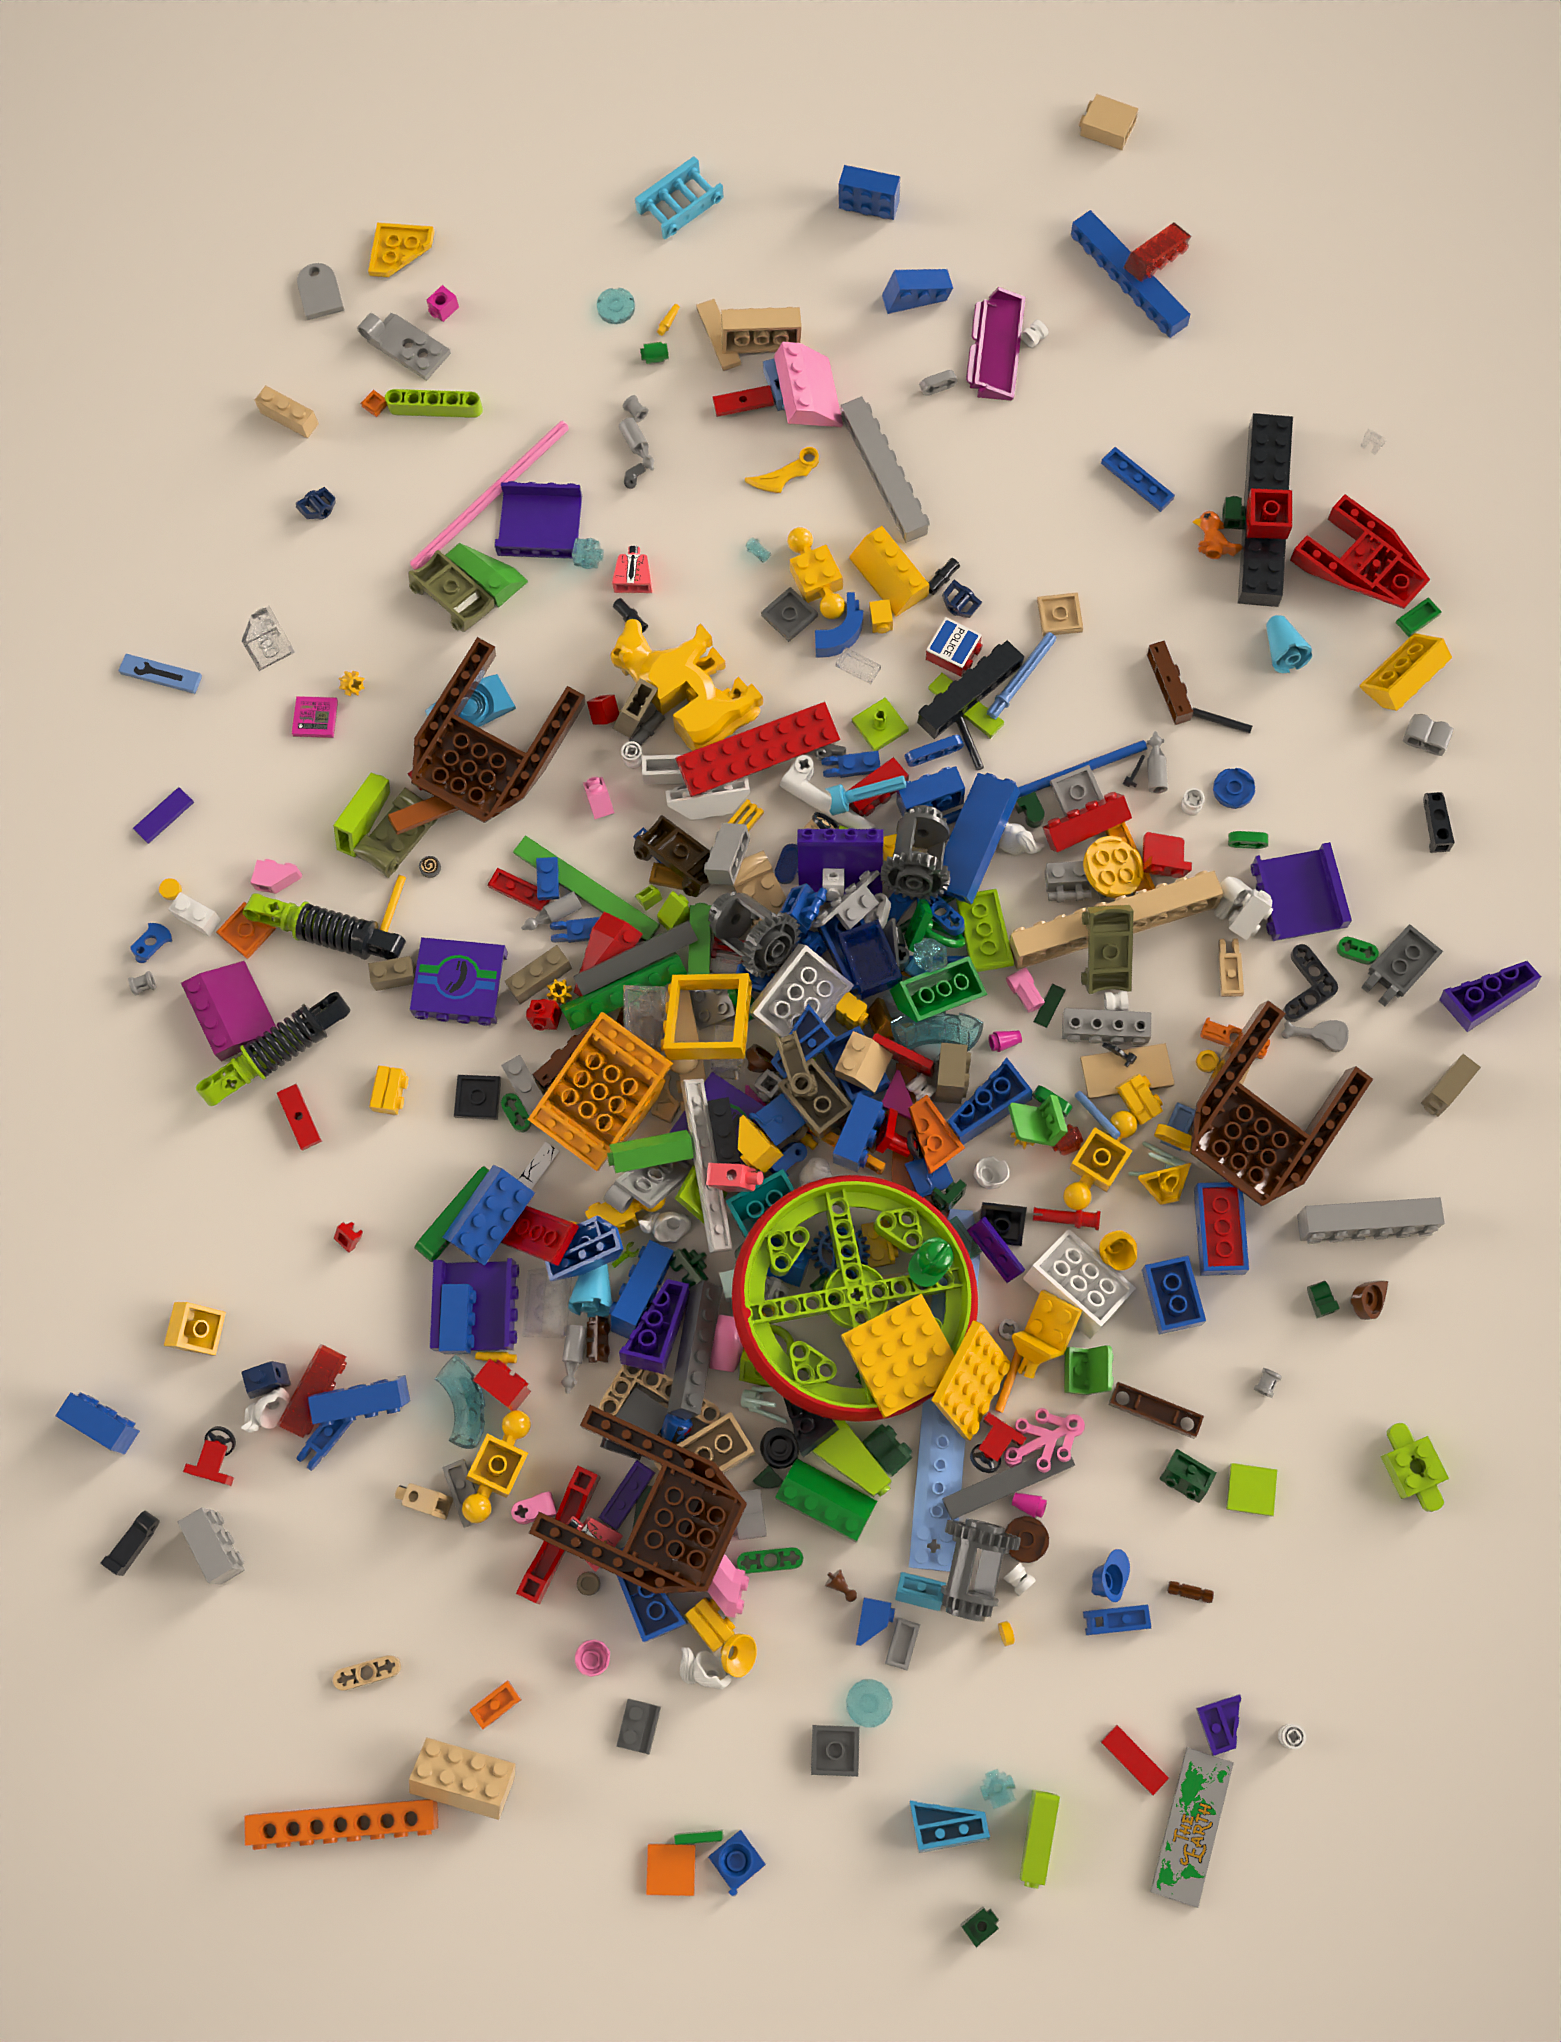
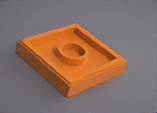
(243, 933)
(671, 1869)

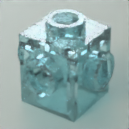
(587, 553)
(930, 955)
(1001, 1797)

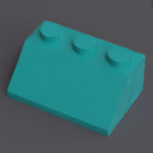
(750, 1206)

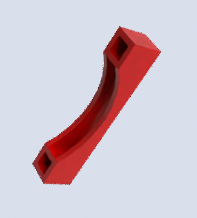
(549, 1556)

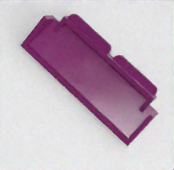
(997, 345)

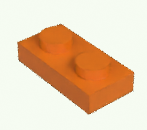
(495, 1705)

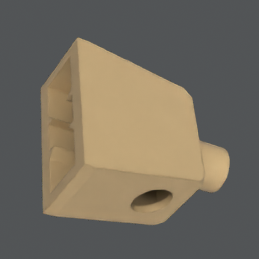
(424, 1500)

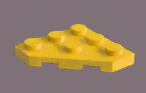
(397, 246)

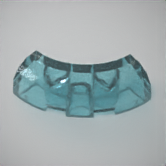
(937, 1030)
(466, 1400)

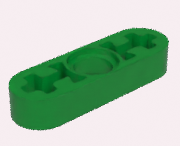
(752, 1556)

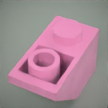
(598, 797)
(274, 877)

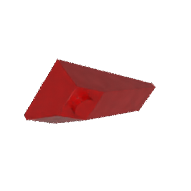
(607, 939)

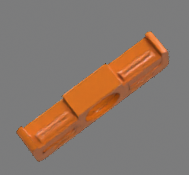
(1220, 1034)

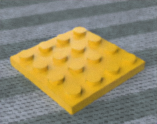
(900, 1354)
(971, 1381)

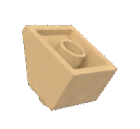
(863, 1062)

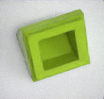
(649, 897)

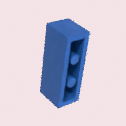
(457, 1319)

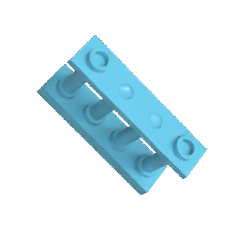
(675, 181)

